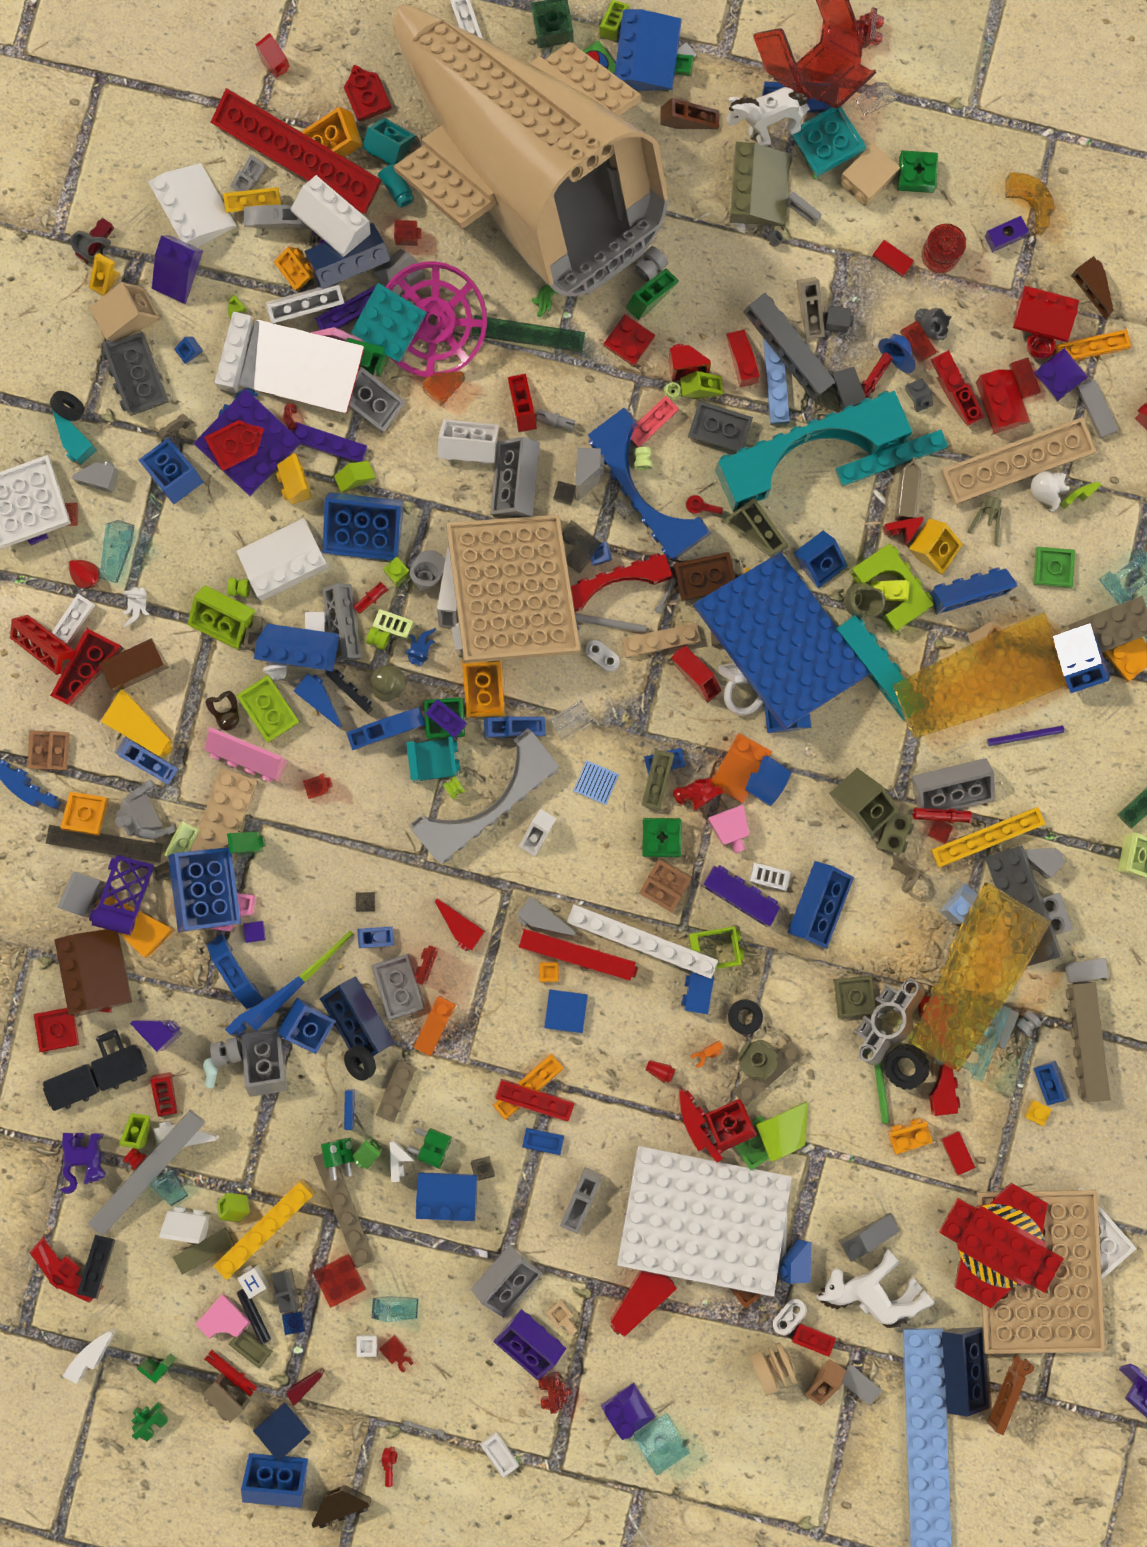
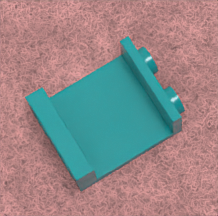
(433, 759)

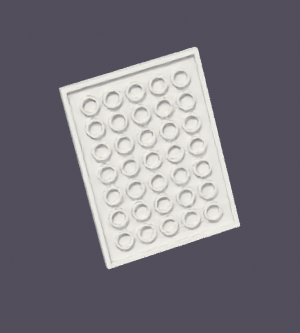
(704, 1221)

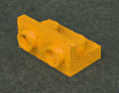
(294, 267)
(909, 1136)

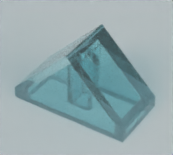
(169, 1188)

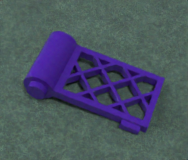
(118, 918)

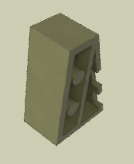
(757, 528)

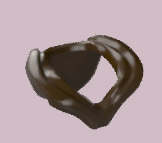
(226, 720)

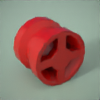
(134, 1158)

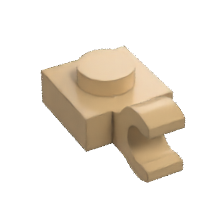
(561, 1315)

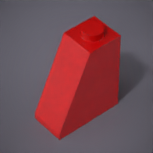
(696, 673)

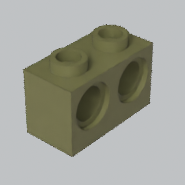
(890, 831)

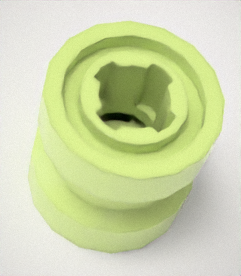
(642, 458)

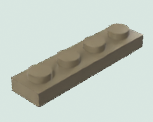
(751, 1088)

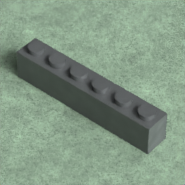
(789, 346)

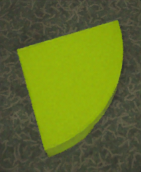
(235, 306)

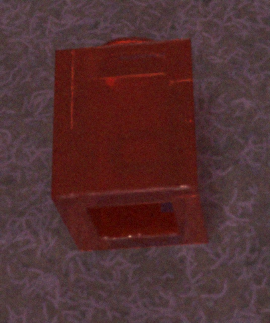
(407, 232)

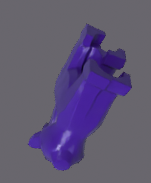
(76, 1156)

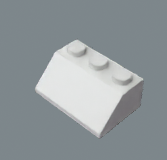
(468, 441)

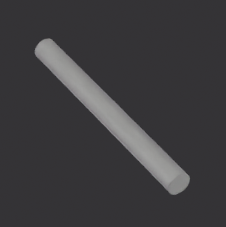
(610, 623)

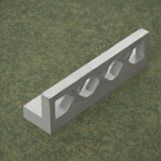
(345, 620)

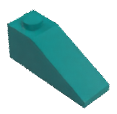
(73, 441)

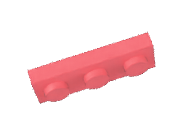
(653, 421)

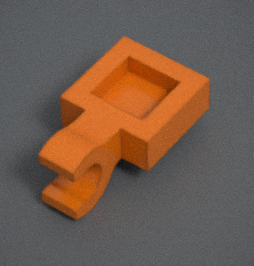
(712, 1050)

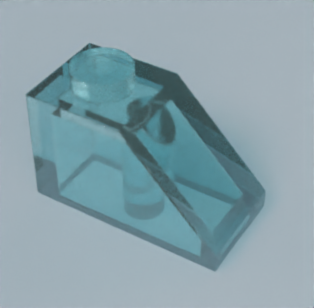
(394, 1308)

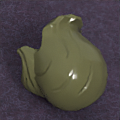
(864, 600)
(387, 682)

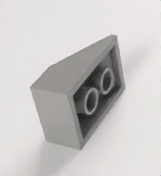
(374, 400)
(264, 1062)

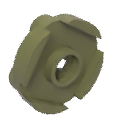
(760, 1070)

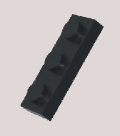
(363, 702)
(96, 1266)

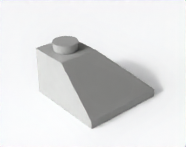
(398, 262)

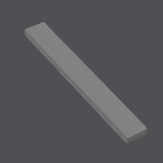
(146, 1172)

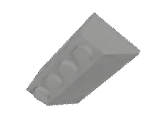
(515, 478)
(955, 786)

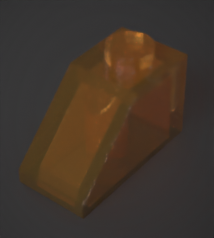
(442, 385)

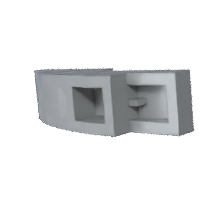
(272, 217)

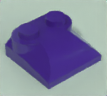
(1060, 374)
(627, 1411)

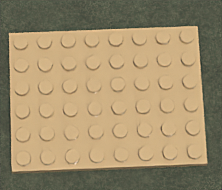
(512, 589)
(1072, 1308)

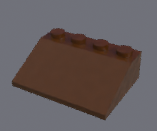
(92, 971)

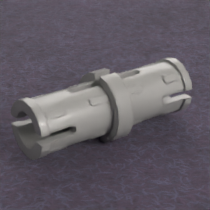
(555, 420)

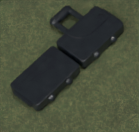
(106, 1073)

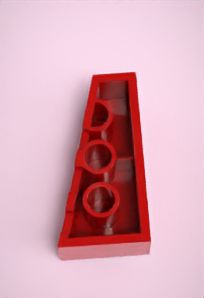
(84, 666)

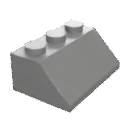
(589, 469)
(506, 1281)

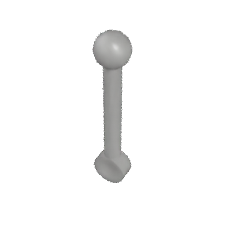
(659, 609)
(440, 1433)

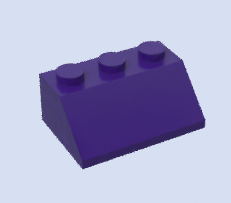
(530, 1345)

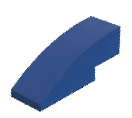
(513, 726)

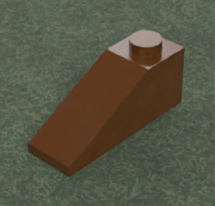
(686, 115)
(1093, 282)

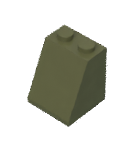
(864, 801)

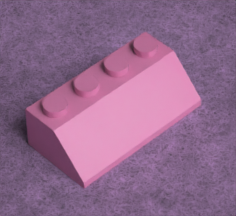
(244, 754)

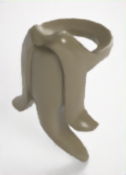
(909, 870)

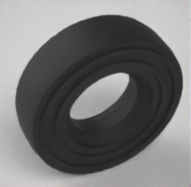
(76, 407)
(757, 1016)
(366, 1058)

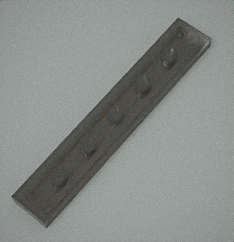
(105, 844)

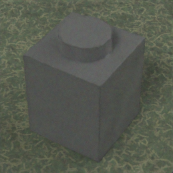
(838, 319)

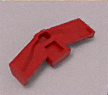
(59, 1272)

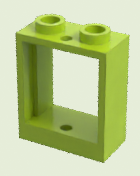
(735, 937)

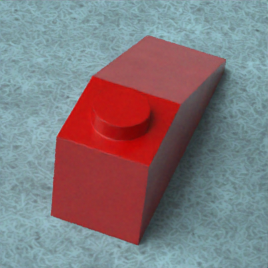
(743, 358)
(522, 403)
(462, 929)

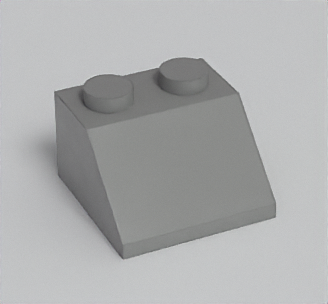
(81, 894)

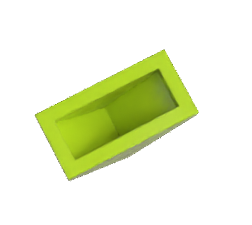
(354, 475)

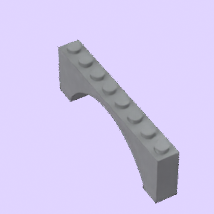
(447, 836)

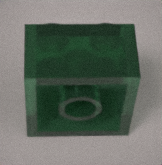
(552, 23)

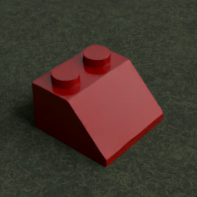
(686, 360)

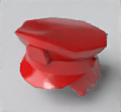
(697, 793)

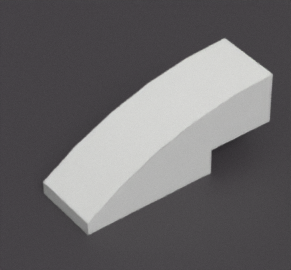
(89, 1357)

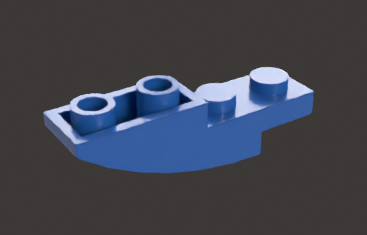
(386, 728)
(18, 784)

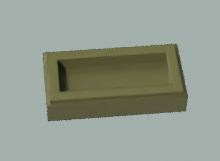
(251, 1348)

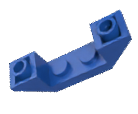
(232, 972)

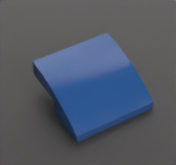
(768, 781)

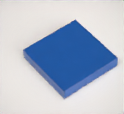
(566, 1011)

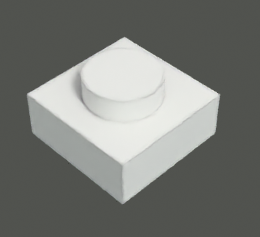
(366, 1345)

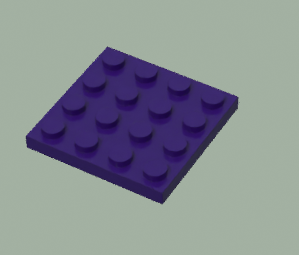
(275, 445)

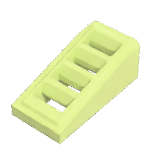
(407, 630)

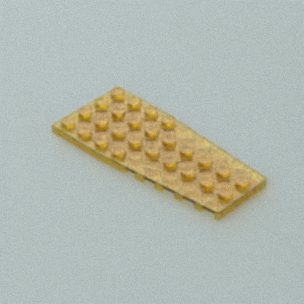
(983, 678)
(978, 976)

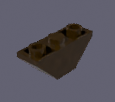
(339, 1504)

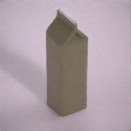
(908, 491)

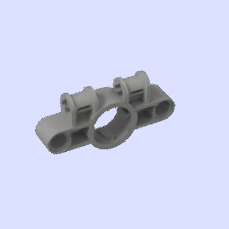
(870, 1029)

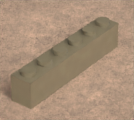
(1088, 1042)

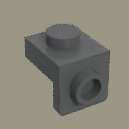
(920, 394)

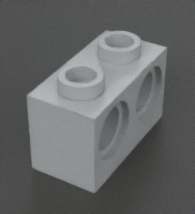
(1058, 913)

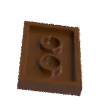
(703, 575)

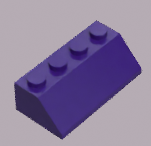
(741, 896)

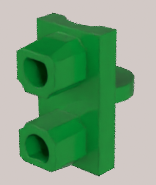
(146, 1418)

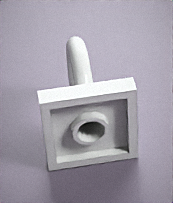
(735, 676)

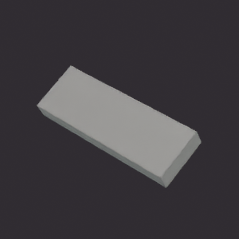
(1097, 409)

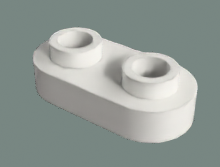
(602, 655)
(787, 1314)

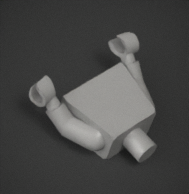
(139, 816)

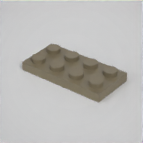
(1118, 624)

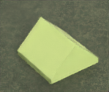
(1134, 855)

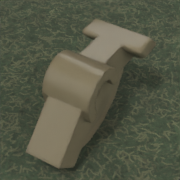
(173, 427)

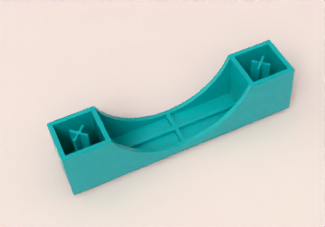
(870, 425)

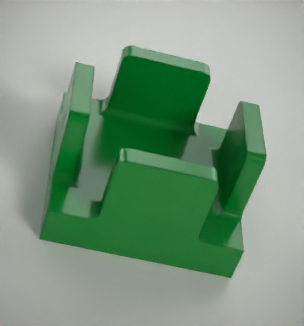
(373, 357)

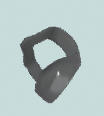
(82, 240)

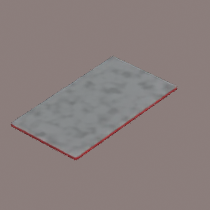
(301, 366)

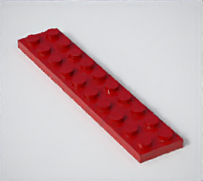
(295, 149)

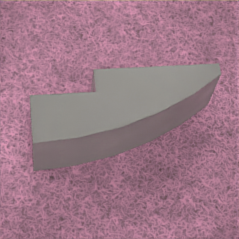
(581, 1200)

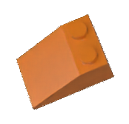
(740, 761)

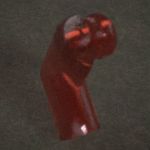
(289, 409)

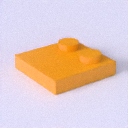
(1129, 658)
(84, 813)

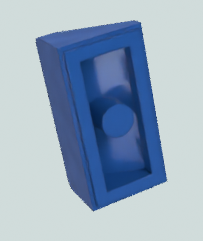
(1051, 1083)

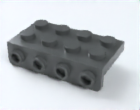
(134, 374)

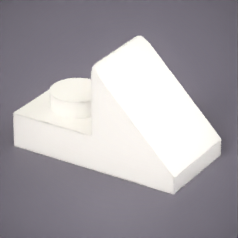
(397, 1155)

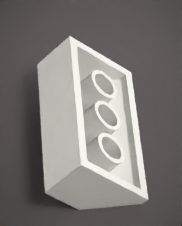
(330, 216)

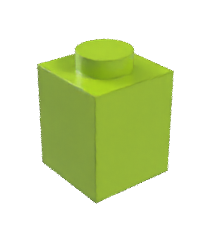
(396, 571)

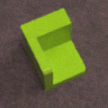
(233, 1207)

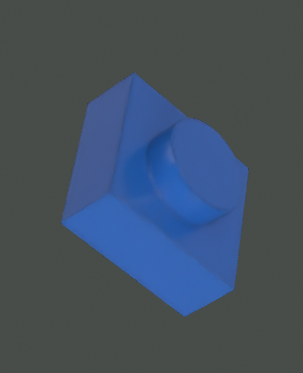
(602, 554)

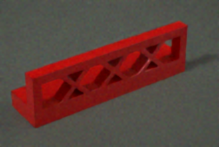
(40, 638)

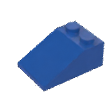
(171, 471)

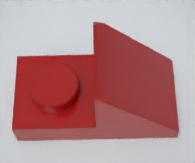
(907, 526)

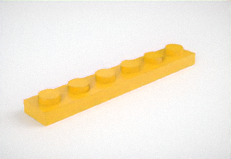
(987, 837)

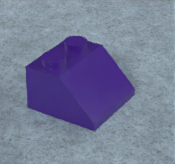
(157, 1033)

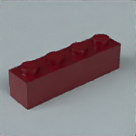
(102, 229)

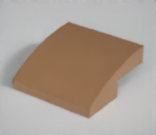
(48, 750)
(665, 885)

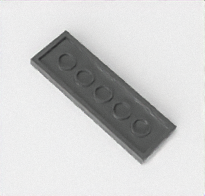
(1015, 878)

